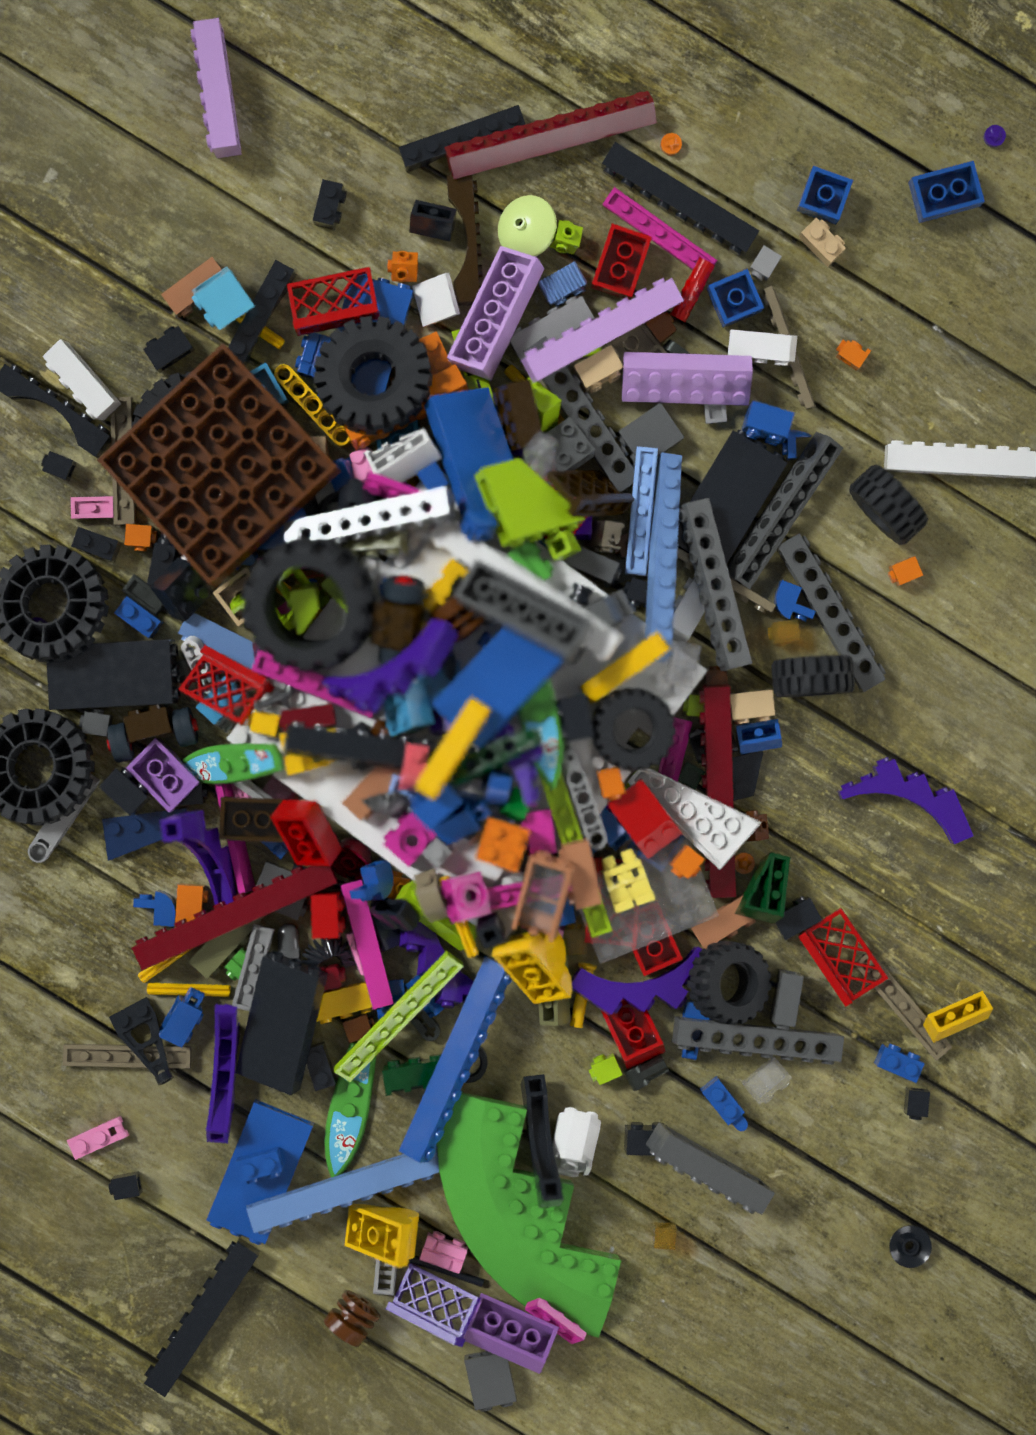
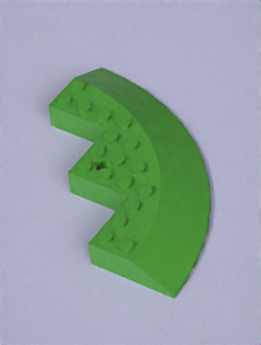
(502, 1217)

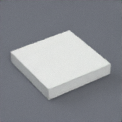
(436, 299)

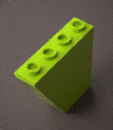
(523, 503)

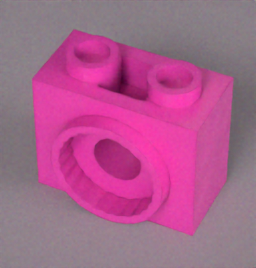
(397, 842)
(455, 893)

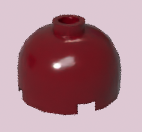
(351, 858)

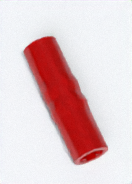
(693, 288)

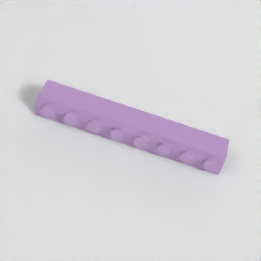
(601, 330)

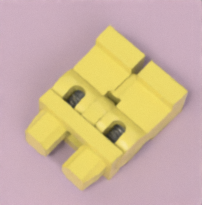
(622, 897)

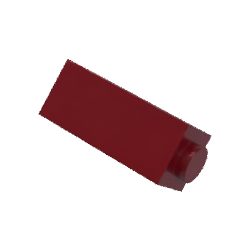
(310, 716)

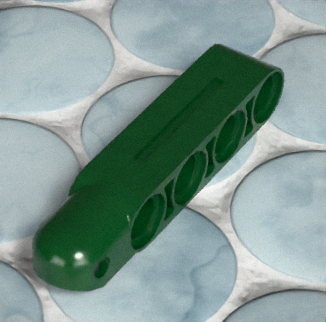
(523, 741)

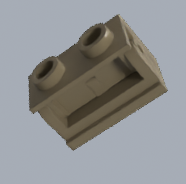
(604, 536)

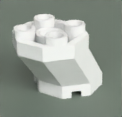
(575, 1141)

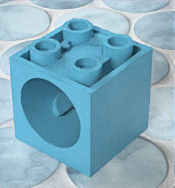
(221, 298)

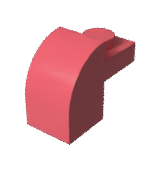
(414, 765)

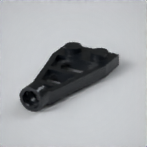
(132, 1017)

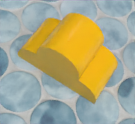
(536, 965)
(382, 1232)

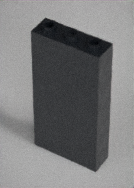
(736, 488)
(115, 676)
(281, 1022)

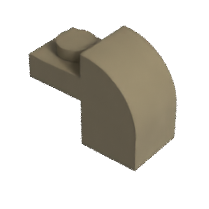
(430, 896)

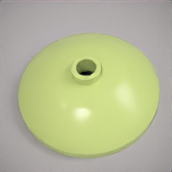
(537, 227)

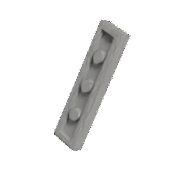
(258, 946)

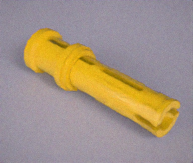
(580, 1003)

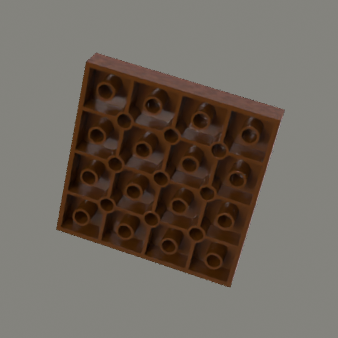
(218, 465)

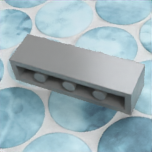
(551, 326)

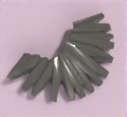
(392, 804)

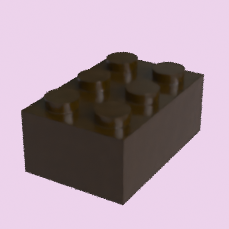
(517, 413)
(248, 819)

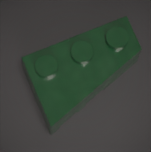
(767, 890)
(409, 1074)

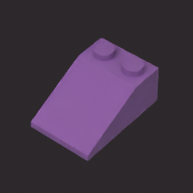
(163, 774)

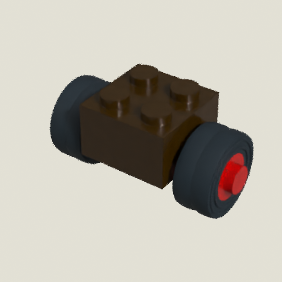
(397, 616)
(151, 724)

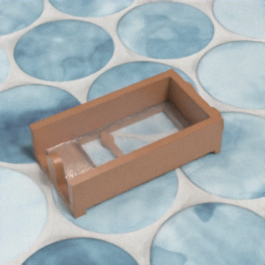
(544, 894)

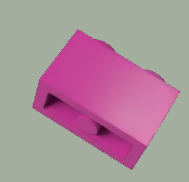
(541, 831)

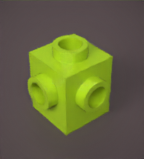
(567, 237)

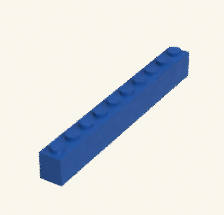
(456, 1061)

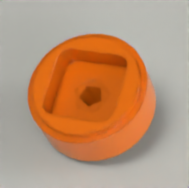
(671, 144)
(744, 863)

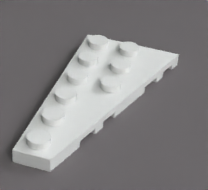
(706, 822)

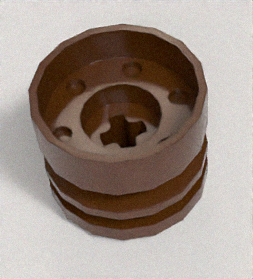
(459, 618)
(352, 1318)

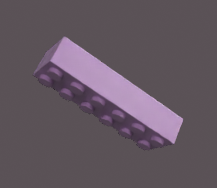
(216, 87)
(495, 312)
(686, 378)

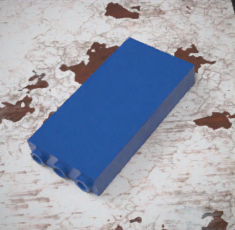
(393, 303)
(467, 440)
(500, 677)
(263, 1130)

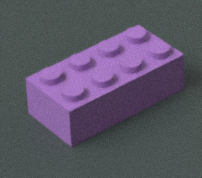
(511, 1333)

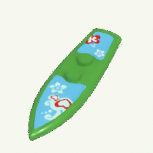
(542, 715)
(234, 762)
(348, 1118)

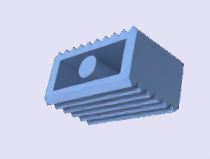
(563, 284)

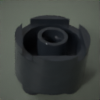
(354, 495)

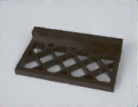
(592, 495)

